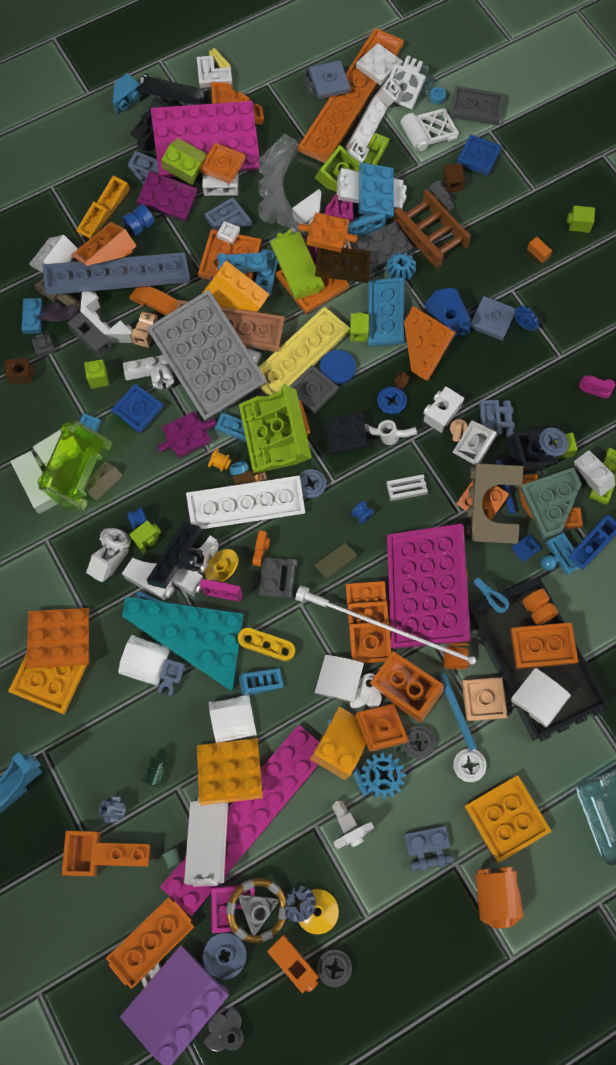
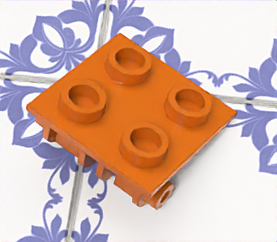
(491, 501)

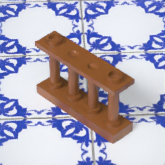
(424, 242)

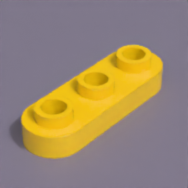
(259, 638)

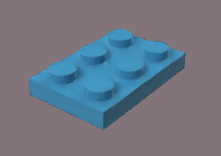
(376, 190)

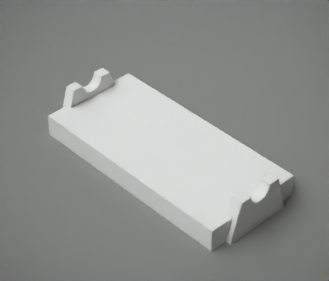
(349, 188)
(206, 844)

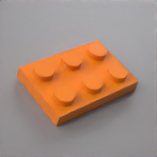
(544, 645)

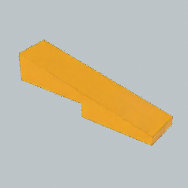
(105, 206)

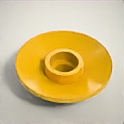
(221, 565)
(328, 917)

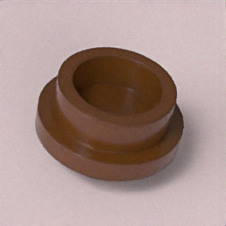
(401, 380)

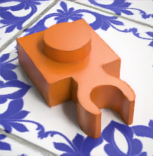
(261, 545)

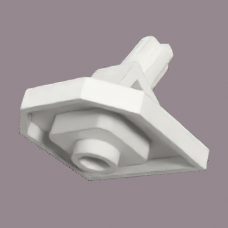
(352, 834)

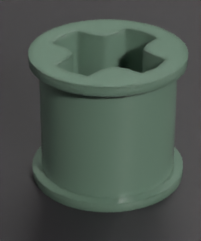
(172, 858)

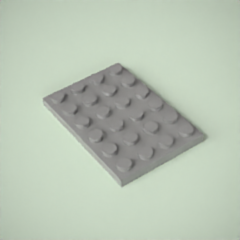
(207, 355)

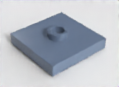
(329, 79)
(492, 318)

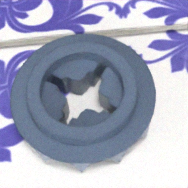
(553, 434)
(314, 476)
(306, 908)

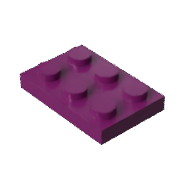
(167, 196)

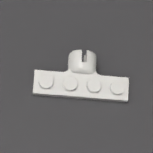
(156, 367)

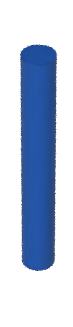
(509, 501)

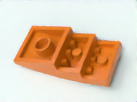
(368, 641)

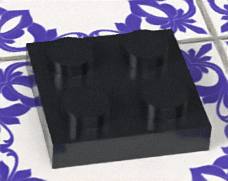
(347, 433)

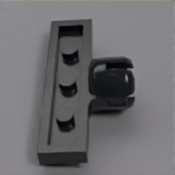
(178, 556)

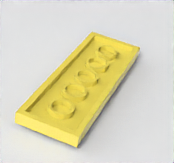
(302, 350)

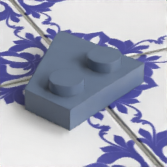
(141, 165)
(229, 212)

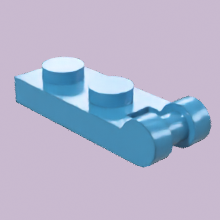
(245, 262)
(269, 276)

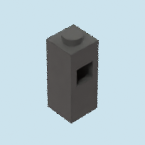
(89, 335)

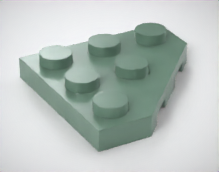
(552, 500)

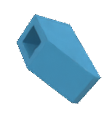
(125, 93)

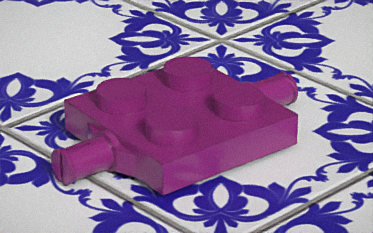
(186, 434)

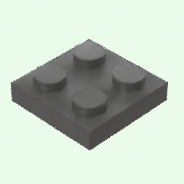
(314, 389)

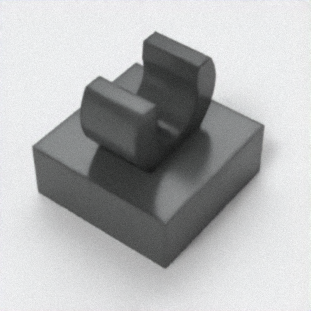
(43, 345)

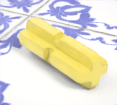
(218, 59)

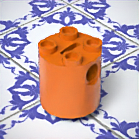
(498, 897)

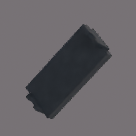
(173, 90)

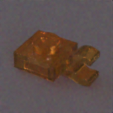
(247, 477)

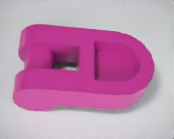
(597, 386)

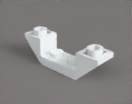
(118, 333)

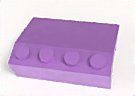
(174, 1006)

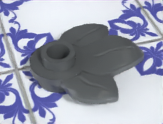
(221, 1028)

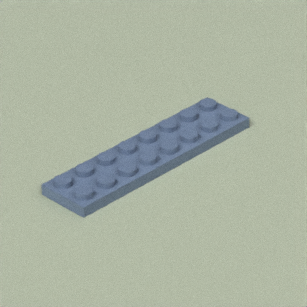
(116, 273)

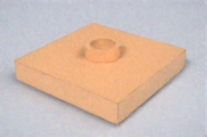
(484, 699)

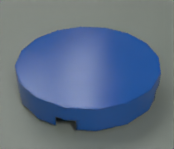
(338, 366)

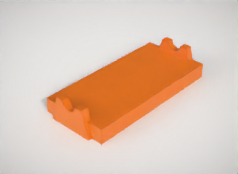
(150, 942)

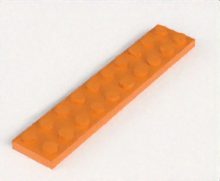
(343, 109)

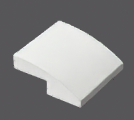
(339, 678)
(541, 697)

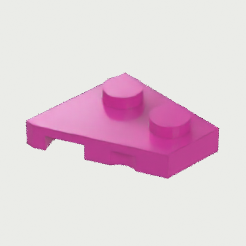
(340, 209)

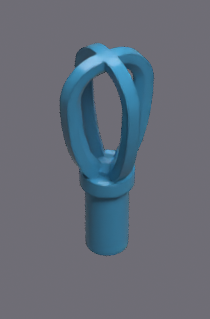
(487, 591)

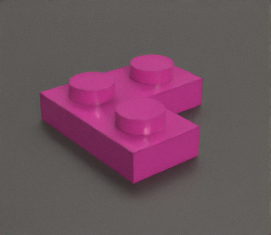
(219, 900)

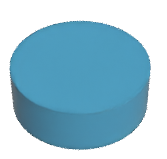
(437, 95)
(238, 468)

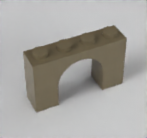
(480, 527)

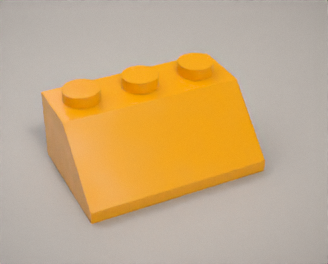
(235, 289)

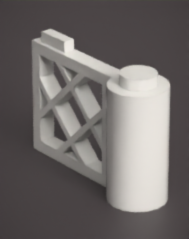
(419, 132)

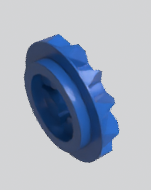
(526, 318)
(390, 393)

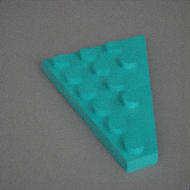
(196, 634)

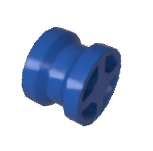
(362, 512)
(137, 517)

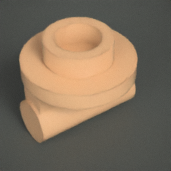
(458, 428)

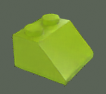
(183, 160)
(329, 172)

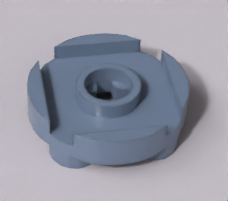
(221, 968)

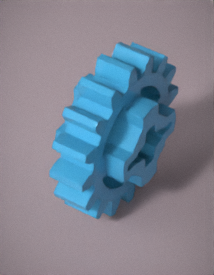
(389, 783)

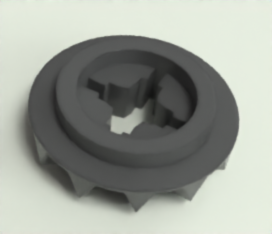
(424, 735)
(340, 977)

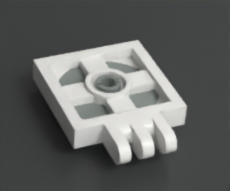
(409, 81)

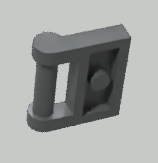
(272, 576)

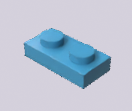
(30, 321)

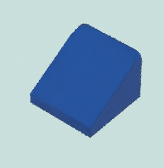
(526, 548)

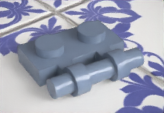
(490, 416)
(428, 841)

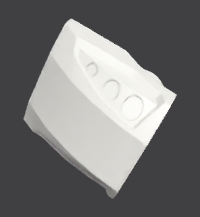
(143, 660)
(232, 719)

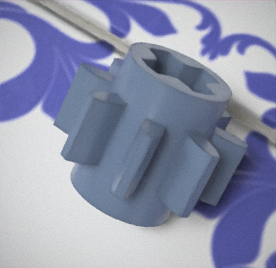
(112, 809)

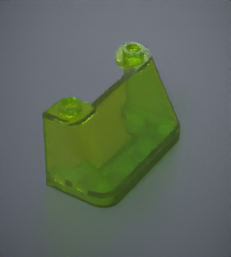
(72, 465)

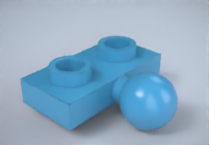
(561, 549)

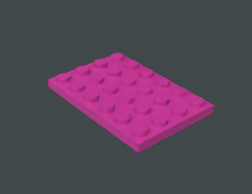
(206, 124)
(428, 586)

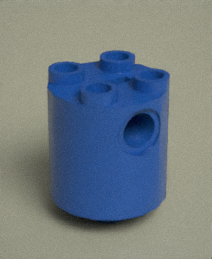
(448, 308)

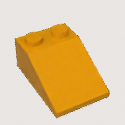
(340, 744)

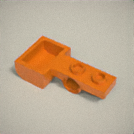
(85, 852)

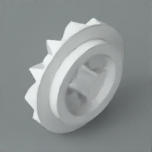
(110, 534)
(474, 757)

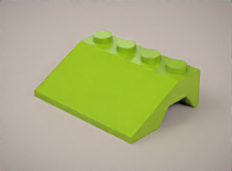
(275, 430)

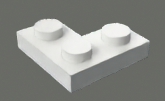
(208, 74)

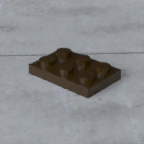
(343, 265)

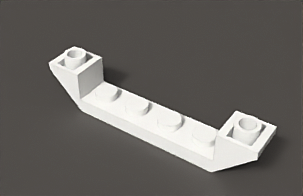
(369, 122)

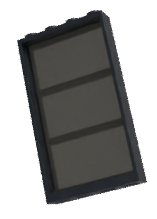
(575, 678)

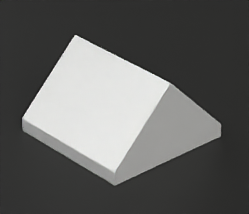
(475, 443)

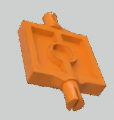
(328, 232)

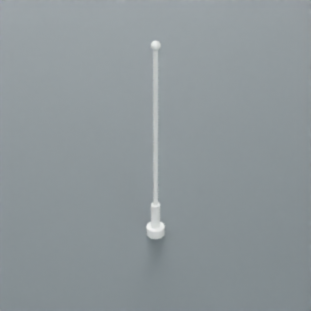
(303, 594)

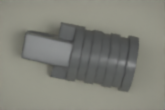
(441, 195)

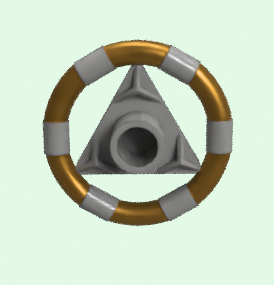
(256, 910)

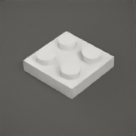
(378, 64)

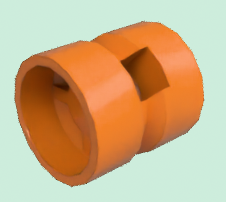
(541, 609)

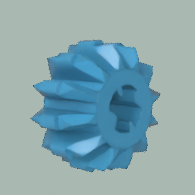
(401, 266)

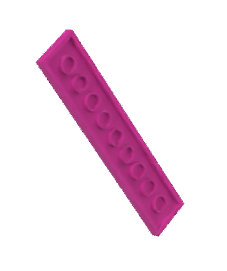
(248, 818)

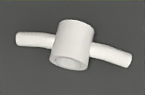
(389, 426)

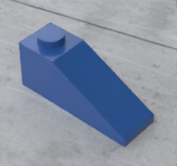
(594, 542)

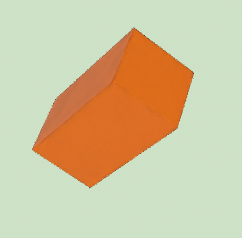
(539, 249)

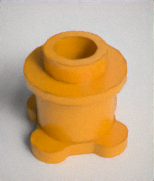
(219, 460)

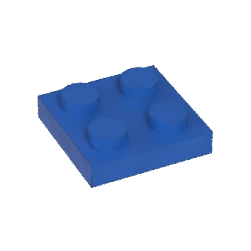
(479, 155)
(137, 408)

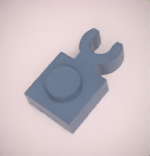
(171, 674)

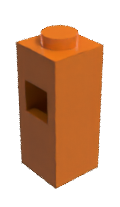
(293, 964)

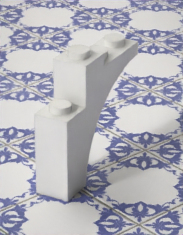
(188, 581)

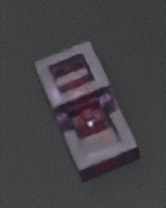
(56, 313)

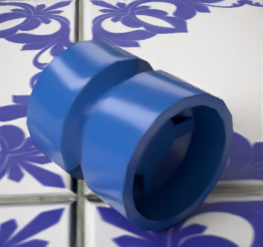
(138, 220)

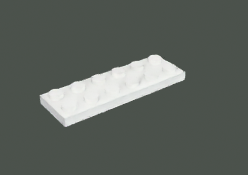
(246, 502)

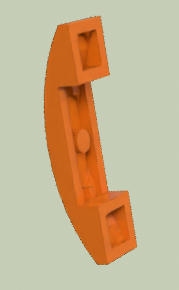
(155, 299)

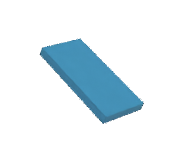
(386, 312)

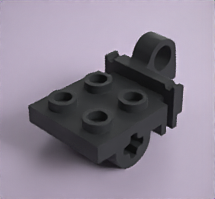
(144, 129)

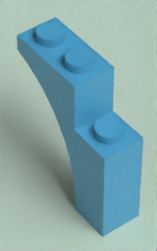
(19, 774)

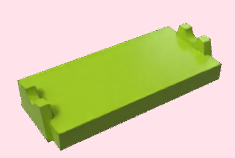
(296, 264)

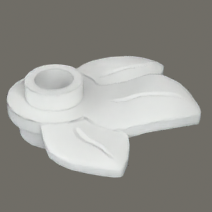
(365, 694)

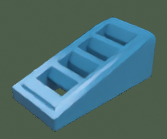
(262, 688)

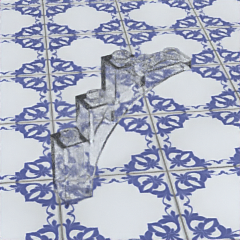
(273, 167)

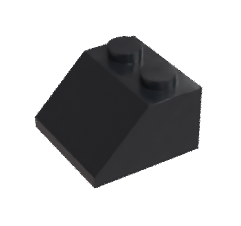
(526, 451)

